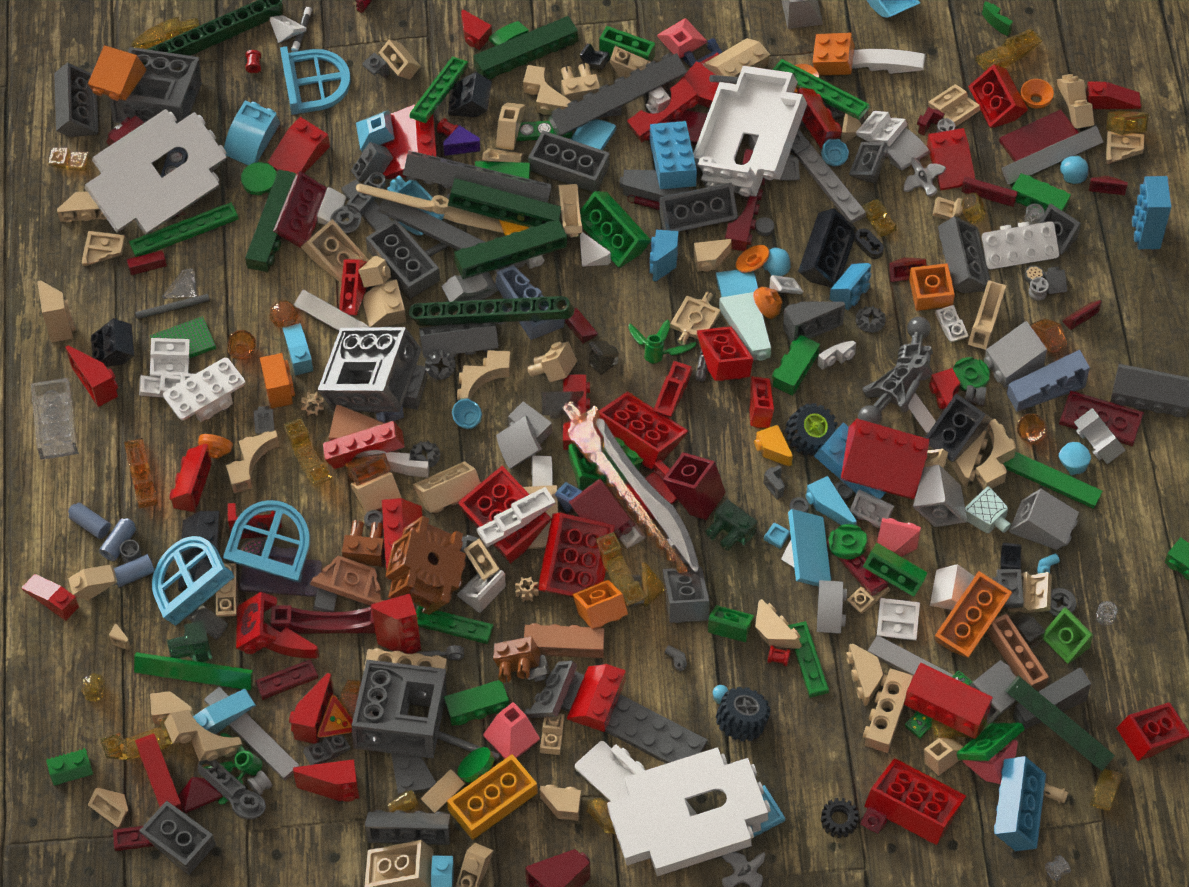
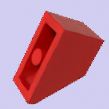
(475, 30)

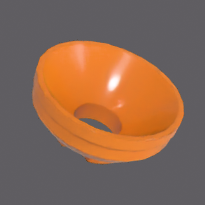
(1037, 88)
(768, 302)
(217, 445)

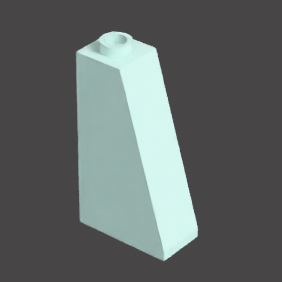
(748, 323)

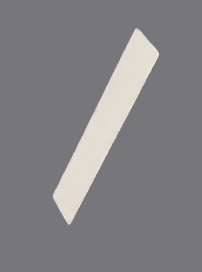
(921, 413)

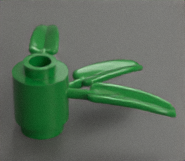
(655, 343)
(244, 761)

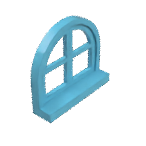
(293, 83)
(262, 562)
(197, 591)

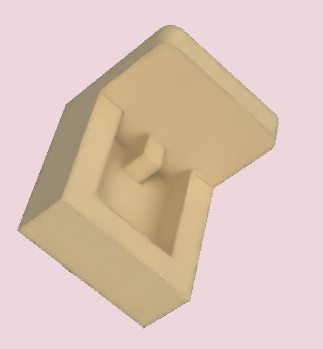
(946, 208)

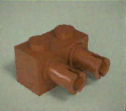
(364, 549)
(516, 656)

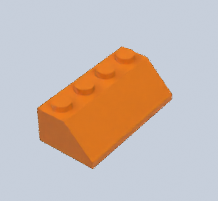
(972, 615)

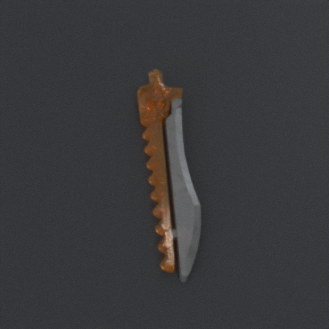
(587, 439)

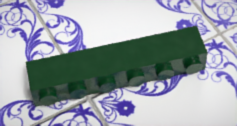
(526, 48)
(501, 204)
(265, 241)
(510, 249)
(1060, 723)

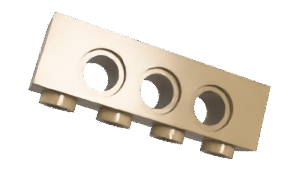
(402, 658)
(882, 738)

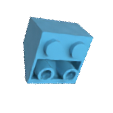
(663, 253)
(852, 285)

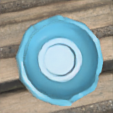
(834, 152)
(1074, 169)
(778, 262)
(466, 414)

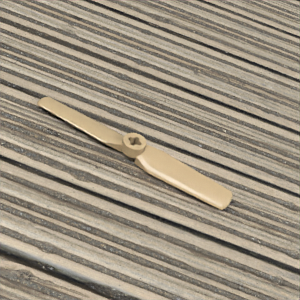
(437, 205)

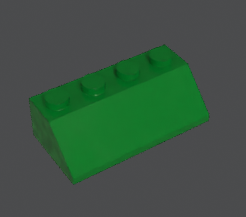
(613, 228)

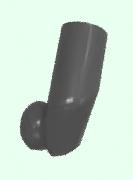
(679, 657)

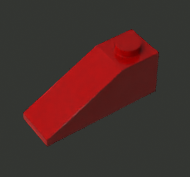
(1111, 96)
(352, 286)
(760, 402)
(52, 596)

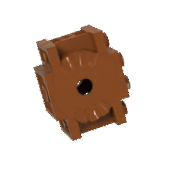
(426, 565)

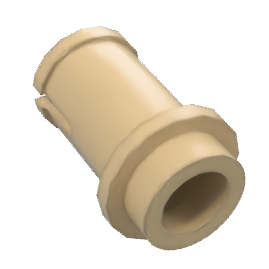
(1055, 793)

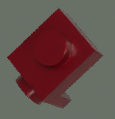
(930, 116)
(874, 820)

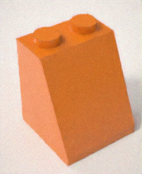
(116, 73)

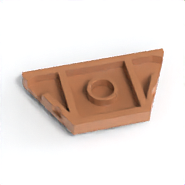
(350, 580)

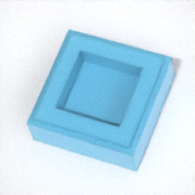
(777, 535)

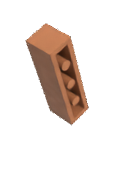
(567, 641)
(1017, 652)

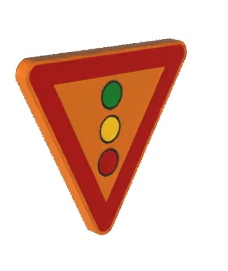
(335, 720)

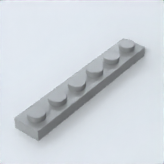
(831, 184)

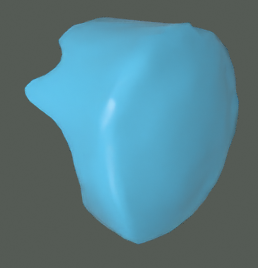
(1075, 457)

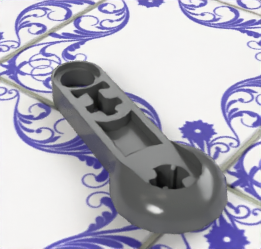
(357, 206)
(233, 791)

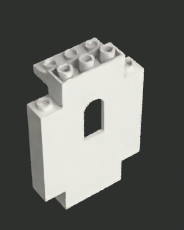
(759, 106)
(134, 190)
(657, 822)

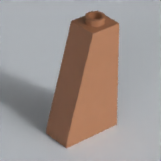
(349, 422)

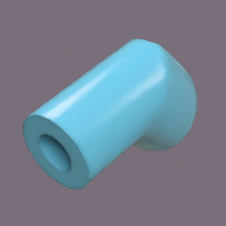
(1045, 563)

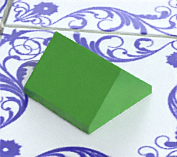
(1068, 636)

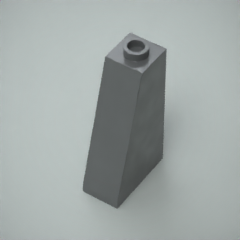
(645, 185)
(1064, 694)

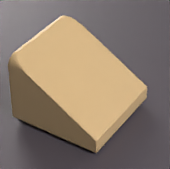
(118, 638)

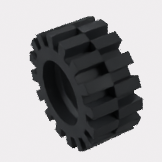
(839, 806)

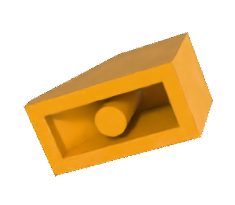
(773, 445)

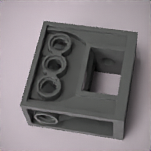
(161, 87)
(383, 366)
(394, 729)

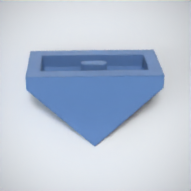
(566, 494)

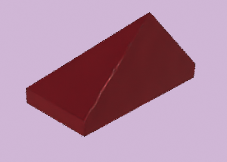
(1108, 185)
(901, 268)
(197, 794)

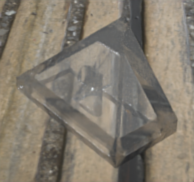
(183, 286)

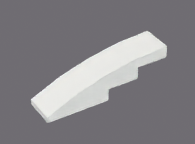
(886, 59)
(157, 386)
(402, 463)
(516, 517)

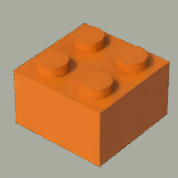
(833, 54)
(931, 287)
(277, 380)
(600, 604)

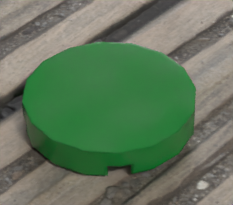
(258, 178)
(971, 372)
(848, 541)
(475, 763)

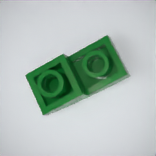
(993, 17)
(507, 33)

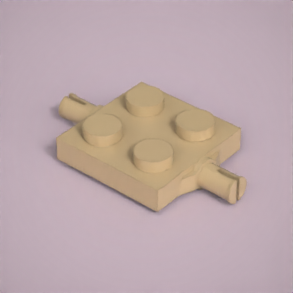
(694, 316)

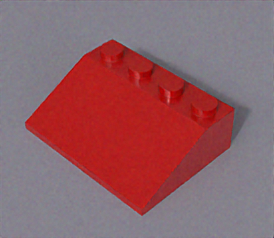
(411, 136)
(642, 429)
(884, 458)
(494, 497)
(572, 555)
(915, 801)

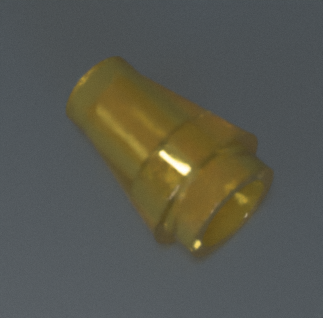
(403, 802)

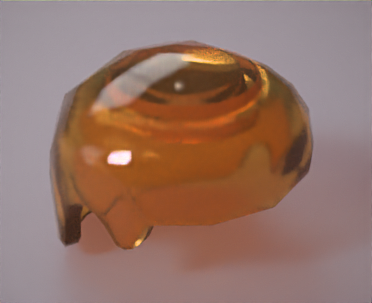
(283, 314)
(241, 345)
(1031, 428)

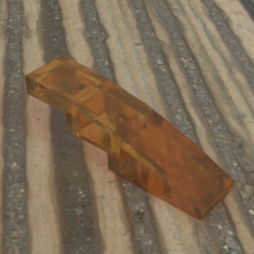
(140, 473)

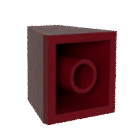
(695, 484)
(602, 505)
(562, 870)

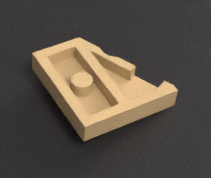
(1123, 146)
(502, 156)
(102, 247)

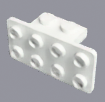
(1020, 244)
(205, 391)
(606, 769)

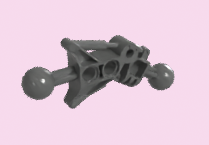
(903, 380)

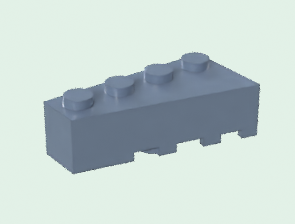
(514, 284)
(1049, 382)

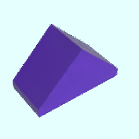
(461, 142)

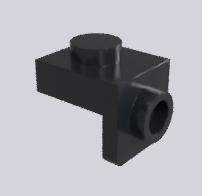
(594, 58)
(1010, 556)

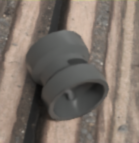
(979, 396)
(130, 550)

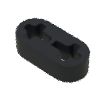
(867, 245)

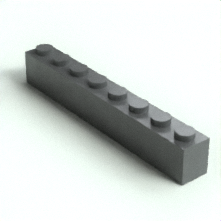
(617, 95)
(443, 172)

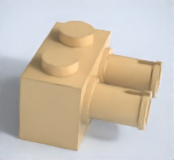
(577, 87)
(555, 363)

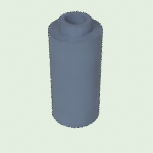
(89, 520)
(122, 531)
(133, 570)

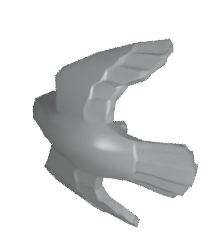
(923, 177)
(743, 870)

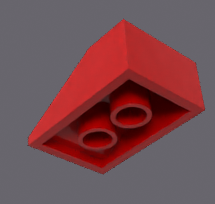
(300, 147)
(953, 152)
(725, 353)
(94, 376)
(310, 711)
(1152, 731)
(330, 780)

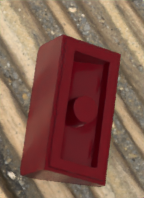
(146, 262)
(1082, 314)
(581, 327)

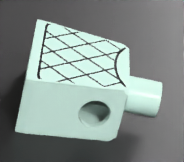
(987, 512)

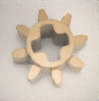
(314, 398)
(526, 589)

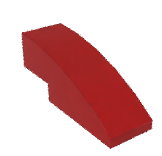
(673, 388)
(290, 643)

